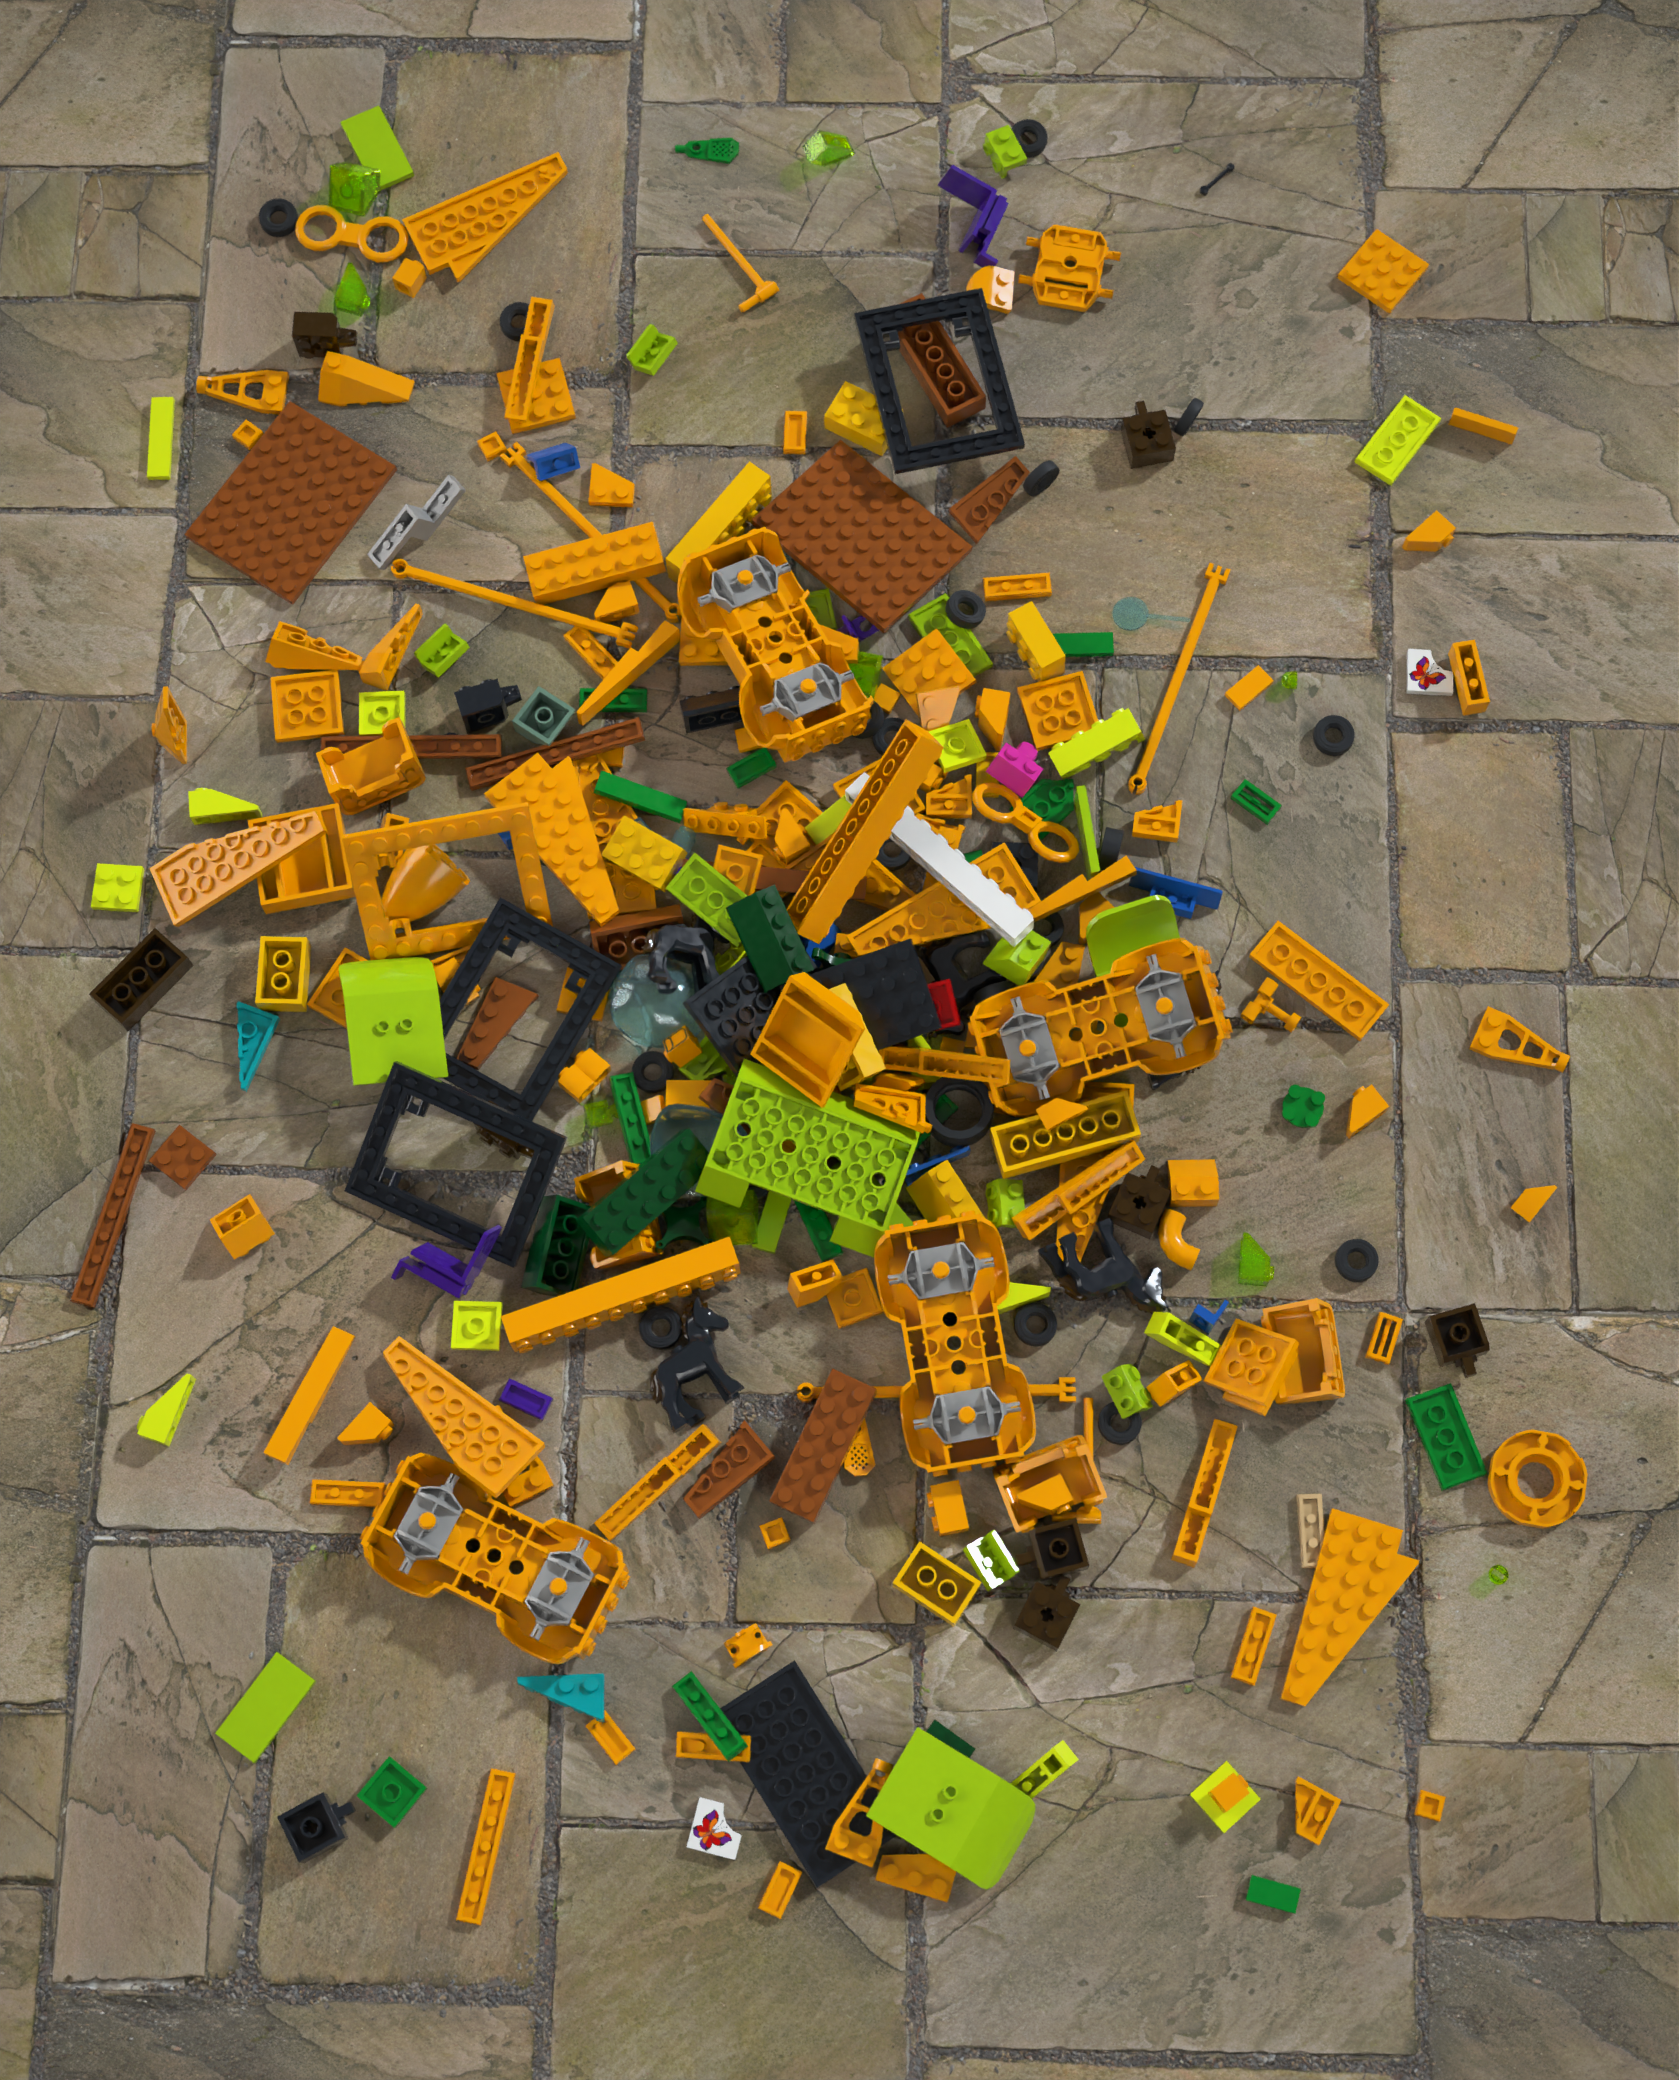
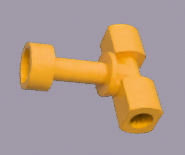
(1263, 1004)

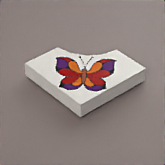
(1426, 676)
(711, 1832)

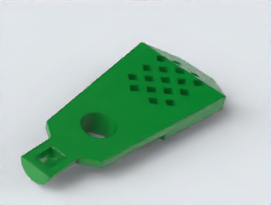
(708, 152)

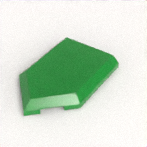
(1050, 800)

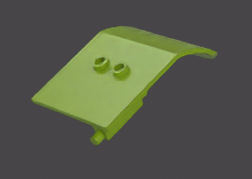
(1126, 930)
(392, 1018)
(953, 1809)

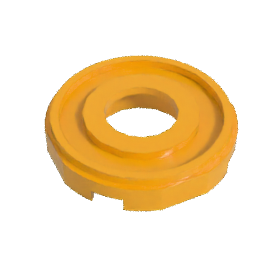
(1565, 1466)

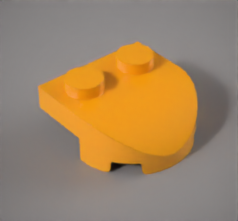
(996, 286)

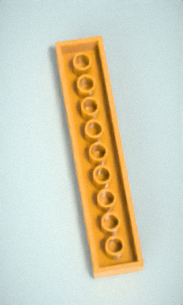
(863, 831)
(621, 1295)

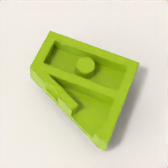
(706, 1065)

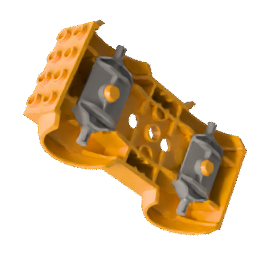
(781, 704)
(1169, 1030)
(944, 1415)
(545, 1610)

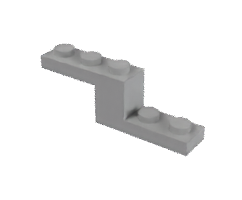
(416, 522)

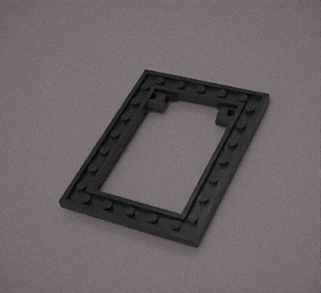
(954, 308)
(586, 964)
(370, 1166)

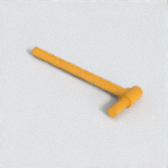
(764, 289)
(1085, 1513)

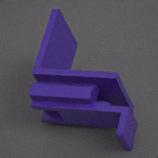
(989, 212)
(445, 1269)

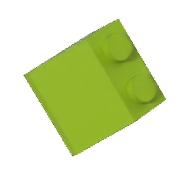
(1020, 961)

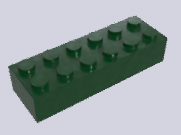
(645, 1193)

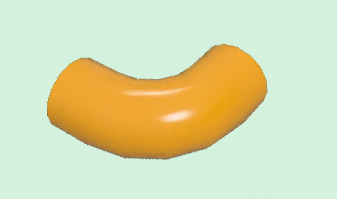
(1172, 1241)

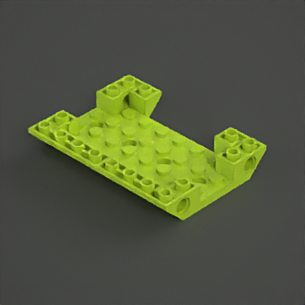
(855, 1137)

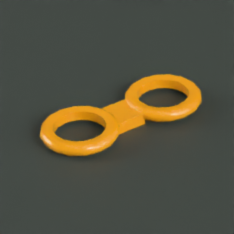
(351, 234)
(1025, 821)

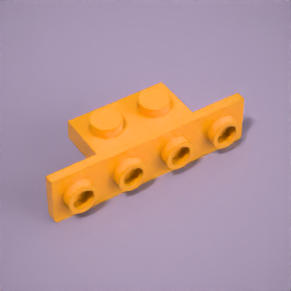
(727, 820)

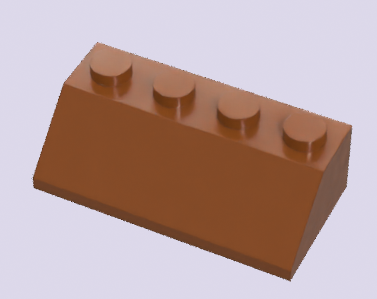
(625, 934)

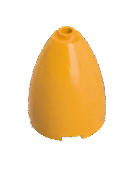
(421, 883)

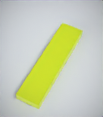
(160, 438)

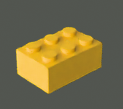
(856, 418)
(1035, 643)
(644, 853)
(283, 974)
(936, 1584)

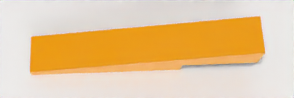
(529, 358)
(628, 669)
(1081, 889)
(946, 1064)
(1078, 1190)
(309, 1396)
(657, 1482)
(1204, 1493)

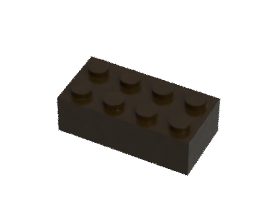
(141, 979)

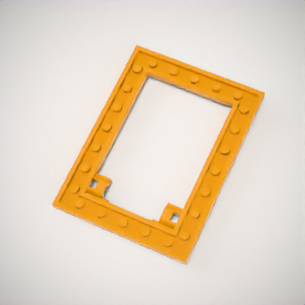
(363, 863)

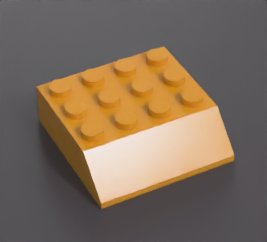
(311, 875)
(809, 1037)

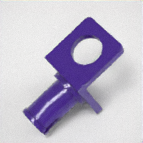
(853, 628)

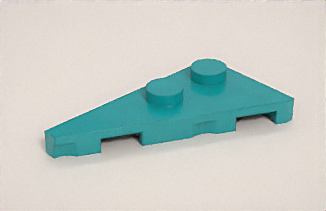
(255, 1034)
(579, 1691)

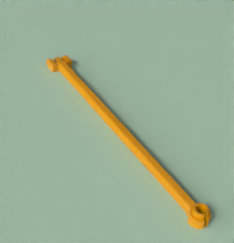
(518, 459)
(518, 603)
(1178, 676)
(894, 1391)

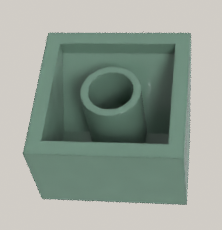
(542, 717)

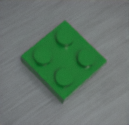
(392, 1792)

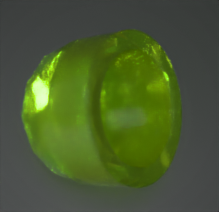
(1289, 680)
(1494, 1578)

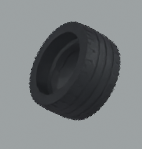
(952, 1137)

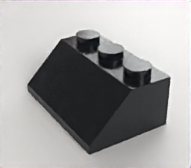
(711, 710)

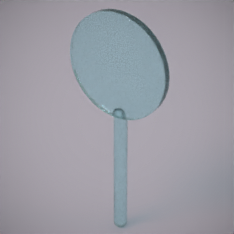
(1133, 613)

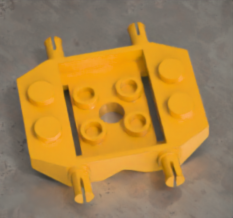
(1056, 247)

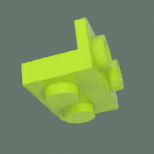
(1004, 150)
(651, 350)
(441, 651)
(1004, 1201)
(1127, 1390)
(991, 1560)

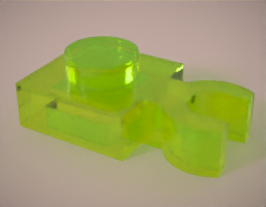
(600, 1113)

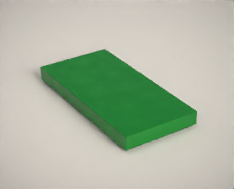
(1446, 1437)

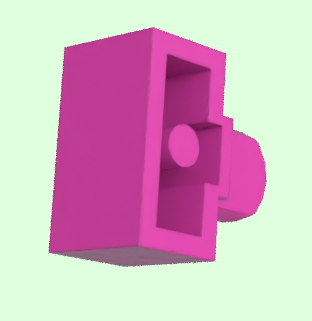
(1016, 767)

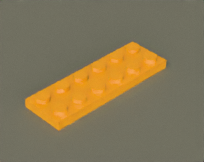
(1319, 980)

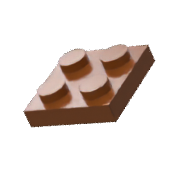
(182, 1157)

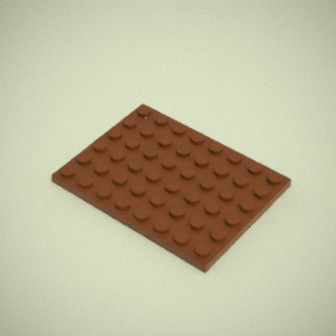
(291, 502)
(862, 536)

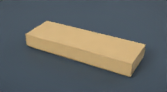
(1310, 1528)

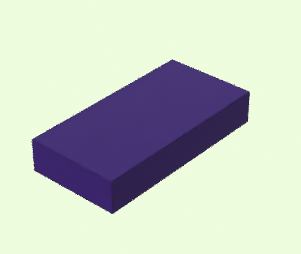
(525, 1399)

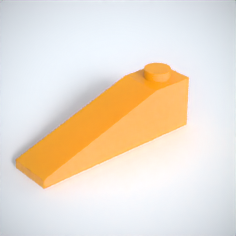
(354, 381)
(294, 649)
(386, 656)
(171, 726)

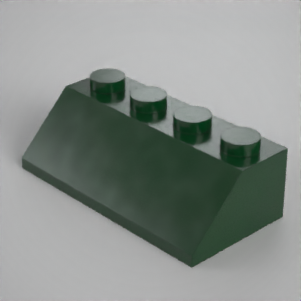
(769, 937)
(556, 1248)

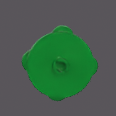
(1303, 1106)

